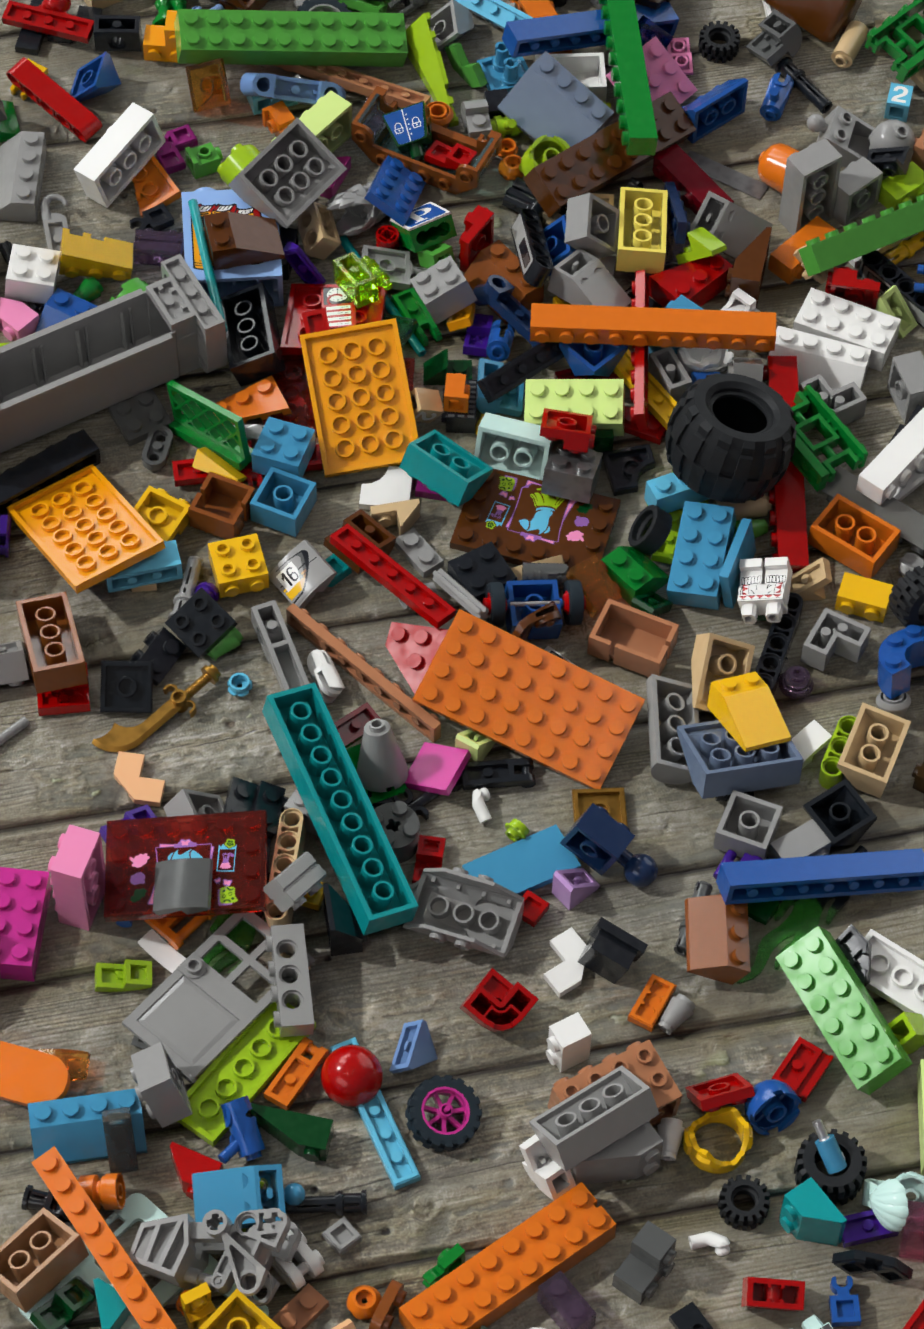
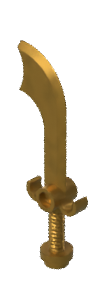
(127, 738)

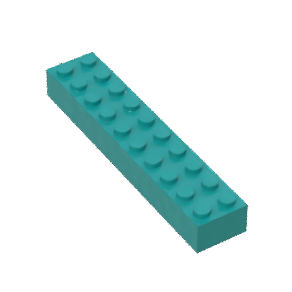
(340, 809)

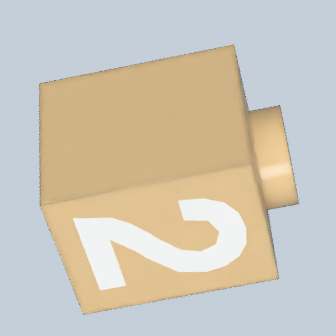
(426, 404)

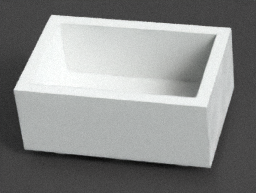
(587, 68)

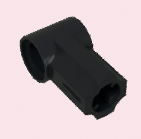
(518, 200)

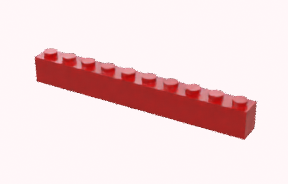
(789, 493)

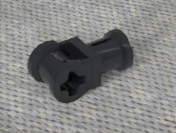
(38, 1199)

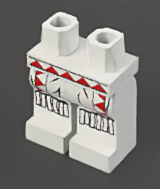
(764, 588)

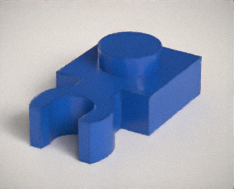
(843, 1306)

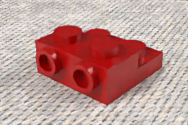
(477, 235)
(844, 284)
(571, 427)

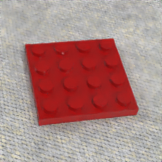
(308, 298)

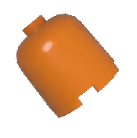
(773, 165)

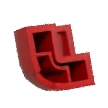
(498, 1003)

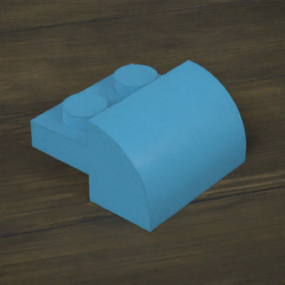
(509, 403)

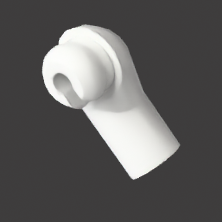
(479, 806)

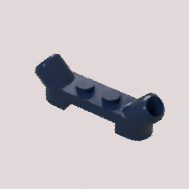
(498, 295)

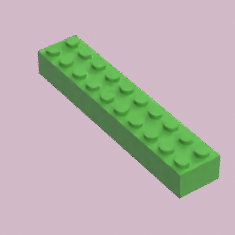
(291, 37)

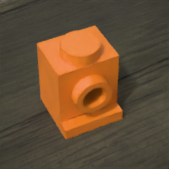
(277, 117)
(456, 393)

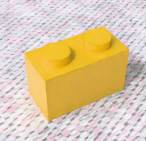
(863, 597)

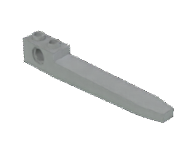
(278, 645)

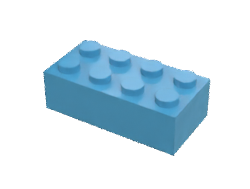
(700, 553)

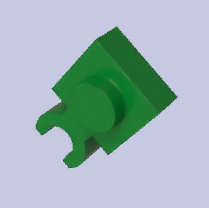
(447, 1261)

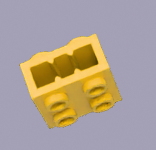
(238, 565)

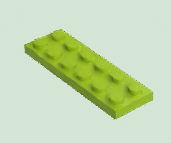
(237, 1072)

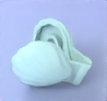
(890, 1200)

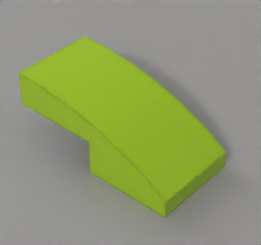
(123, 977)

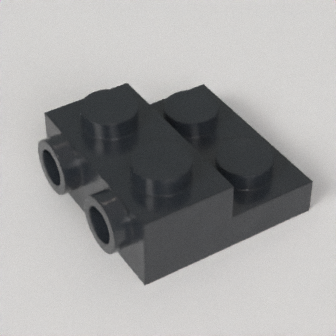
(252, 797)

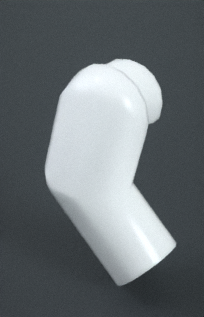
(711, 1239)

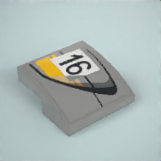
(302, 574)

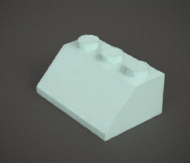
(512, 446)

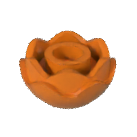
(510, 167)
(363, 1310)

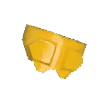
(701, 1157)

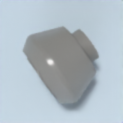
(896, 706)

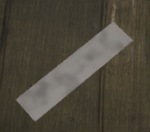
(729, 176)

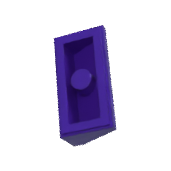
(302, 264)

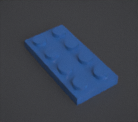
(395, 190)

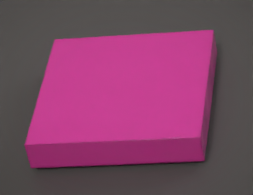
(437, 768)

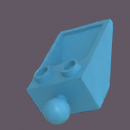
(239, 1191)

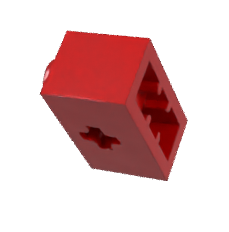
(773, 1294)

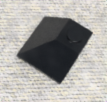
(341, 924)

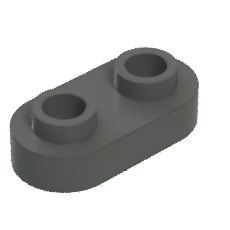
(157, 450)

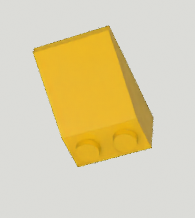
(748, 711)
(239, 1313)

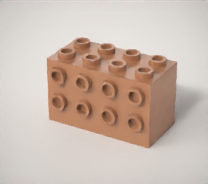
(641, 1061)

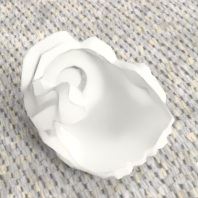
(704, 359)

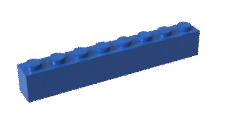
(573, 30)
(821, 876)

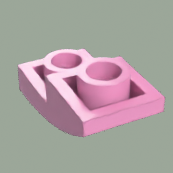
(680, 51)

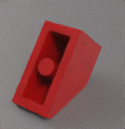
(189, 1162)

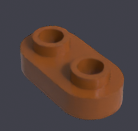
(392, 1297)

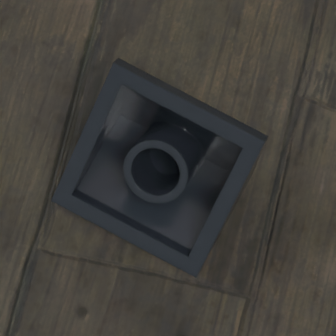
(841, 814)

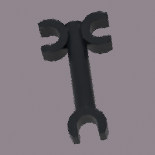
(418, 803)

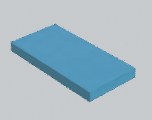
(527, 862)

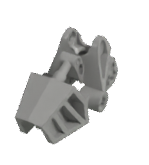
(180, 1250)

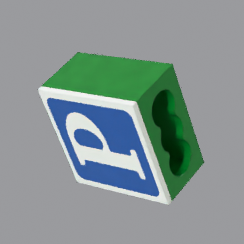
(425, 227)

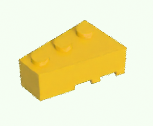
(95, 257)

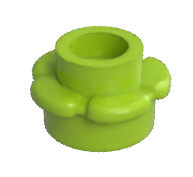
(516, 830)

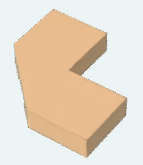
(140, 789)

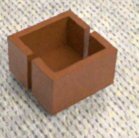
(221, 506)

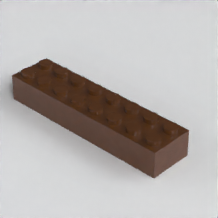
(602, 158)

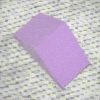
(573, 886)

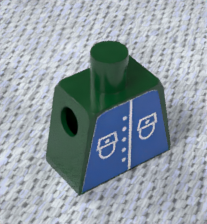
(410, 128)

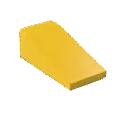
(208, 461)

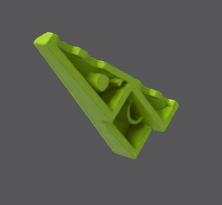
(428, 61)

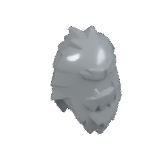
(359, 212)

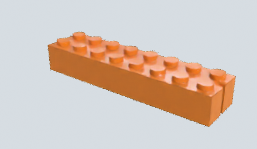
(513, 1265)

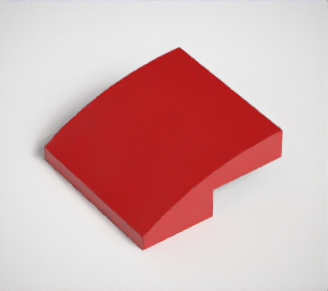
(65, 700)

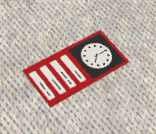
(342, 311)

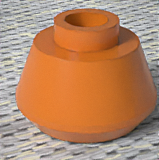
(440, 113)

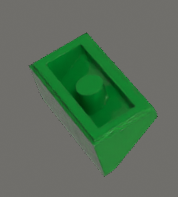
(9, 127)

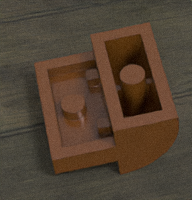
(368, 528)

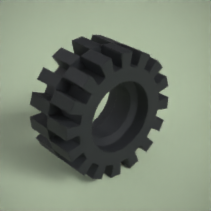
(719, 32)
(747, 1187)

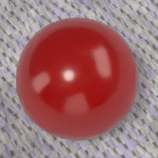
(351, 1075)

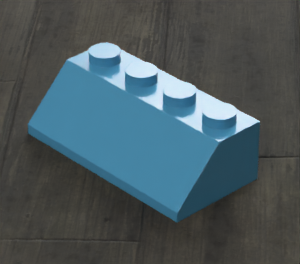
(77, 1125)

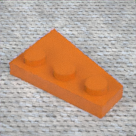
(257, 401)

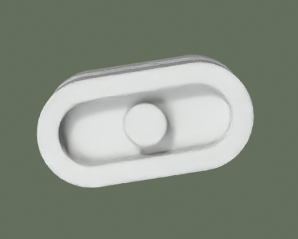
(309, 1262)

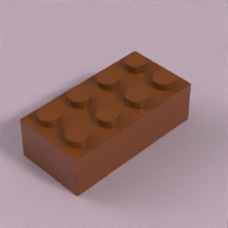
(51, 642)

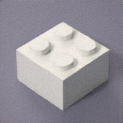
(32, 274)

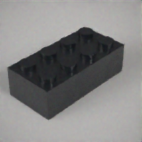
(252, 334)

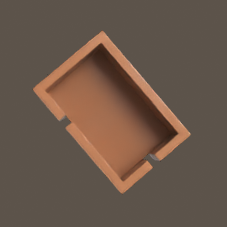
(632, 638)

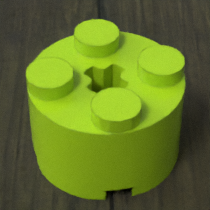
(540, 151)
(239, 158)

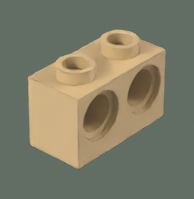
(318, 231)

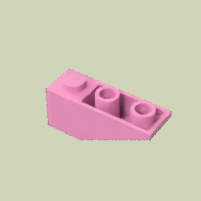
(17, 319)

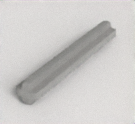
(460, 594)

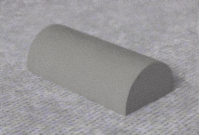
(668, 707)

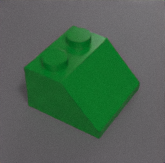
(634, 572)

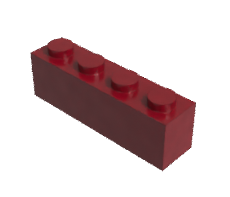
(689, 178)

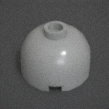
(891, 134)

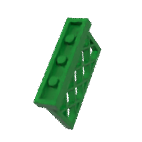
(201, 433)

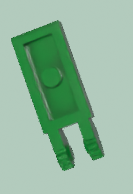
(412, 307)

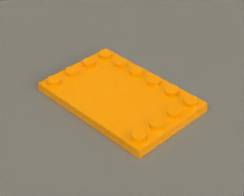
(359, 396)
(85, 528)

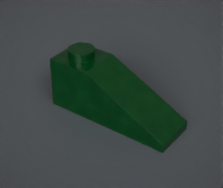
(301, 1133)

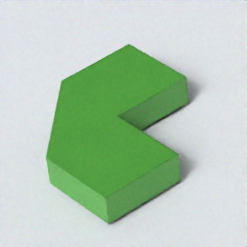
(470, 72)

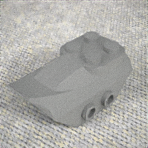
(466, 910)

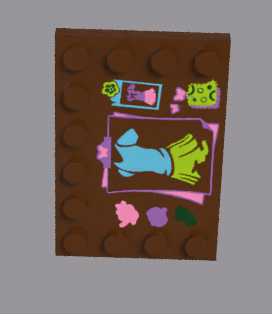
(534, 524)

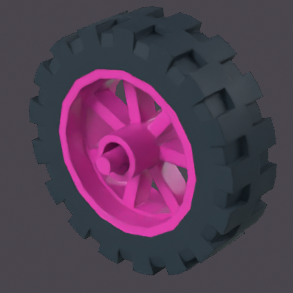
(456, 1091)

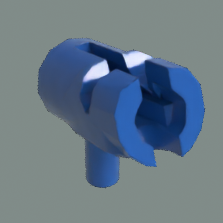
(776, 97)
(499, 347)
(244, 1131)

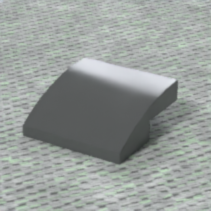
(183, 886)

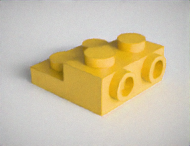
(163, 512)

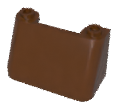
(819, 17)

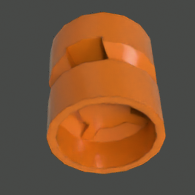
(105, 1192)

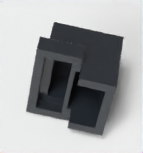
(611, 950)

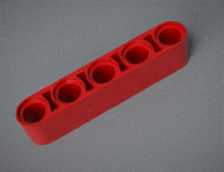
(54, 99)

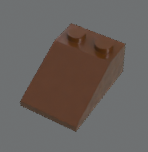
(241, 239)
(750, 267)

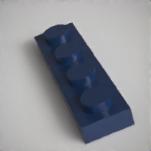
(676, 215)

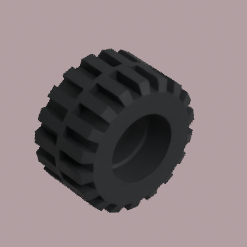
(908, 598)
(835, 1187)

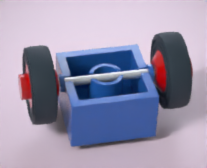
(527, 596)

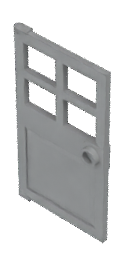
(198, 1009)

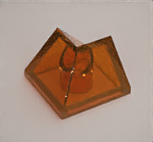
(208, 85)

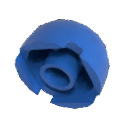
(772, 1106)

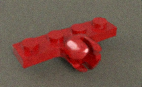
(49, 19)

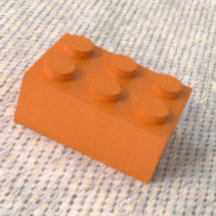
(854, 536)

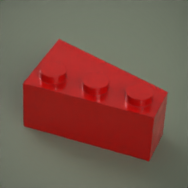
(695, 280)

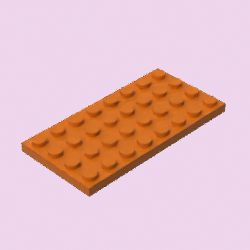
(528, 700)

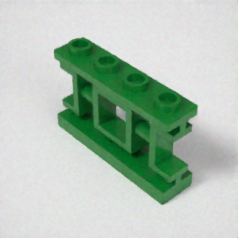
(902, 21)
(834, 432)

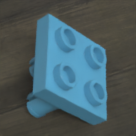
(502, 69)

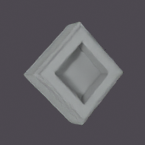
(342, 1236)

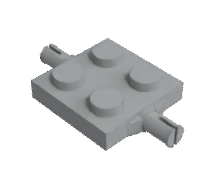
(394, 263)

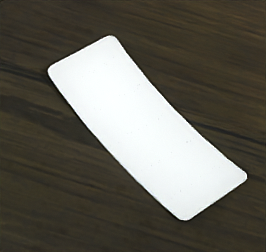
(161, 951)

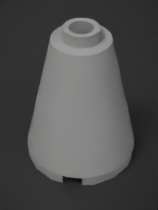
(380, 758)

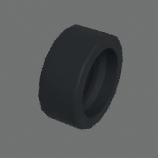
(650, 529)

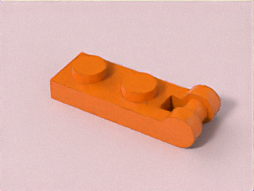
(295, 1074)

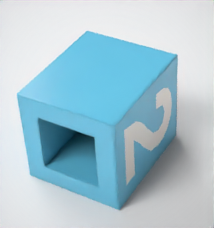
(898, 102)

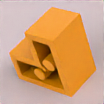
(160, 40)

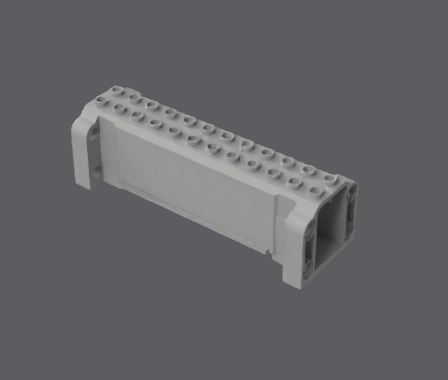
(109, 355)

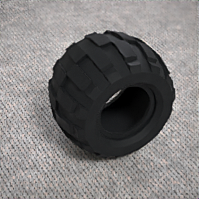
(730, 438)

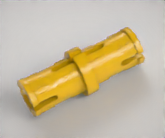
(906, 248)

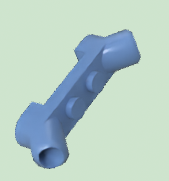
(287, 88)

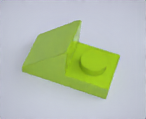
(701, 245)

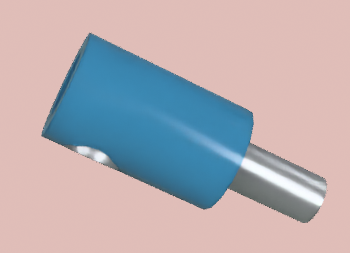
(829, 1149)

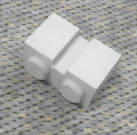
(568, 1042)

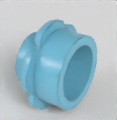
(239, 679)

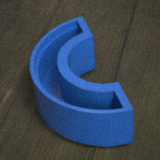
(897, 657)

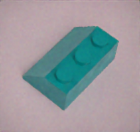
(445, 467)

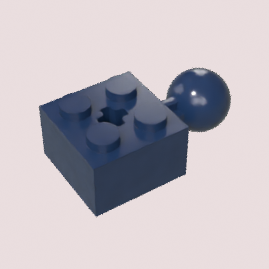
(603, 841)

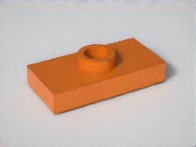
(652, 1002)

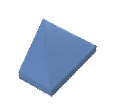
(413, 1048)

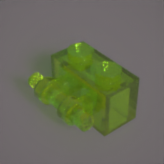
(359, 278)

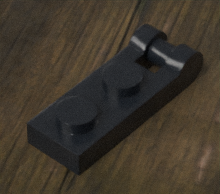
(498, 774)

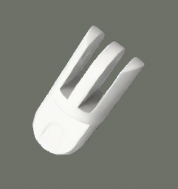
(325, 675)

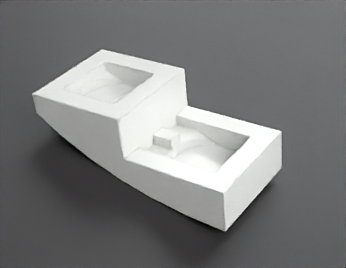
(810, 741)

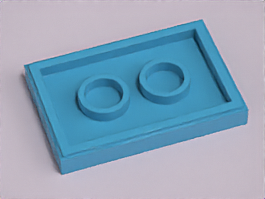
(741, 548)

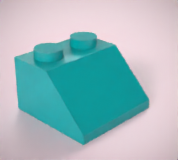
(812, 1215)

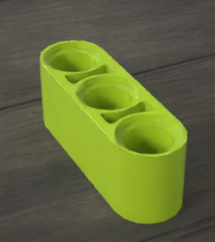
(831, 757)

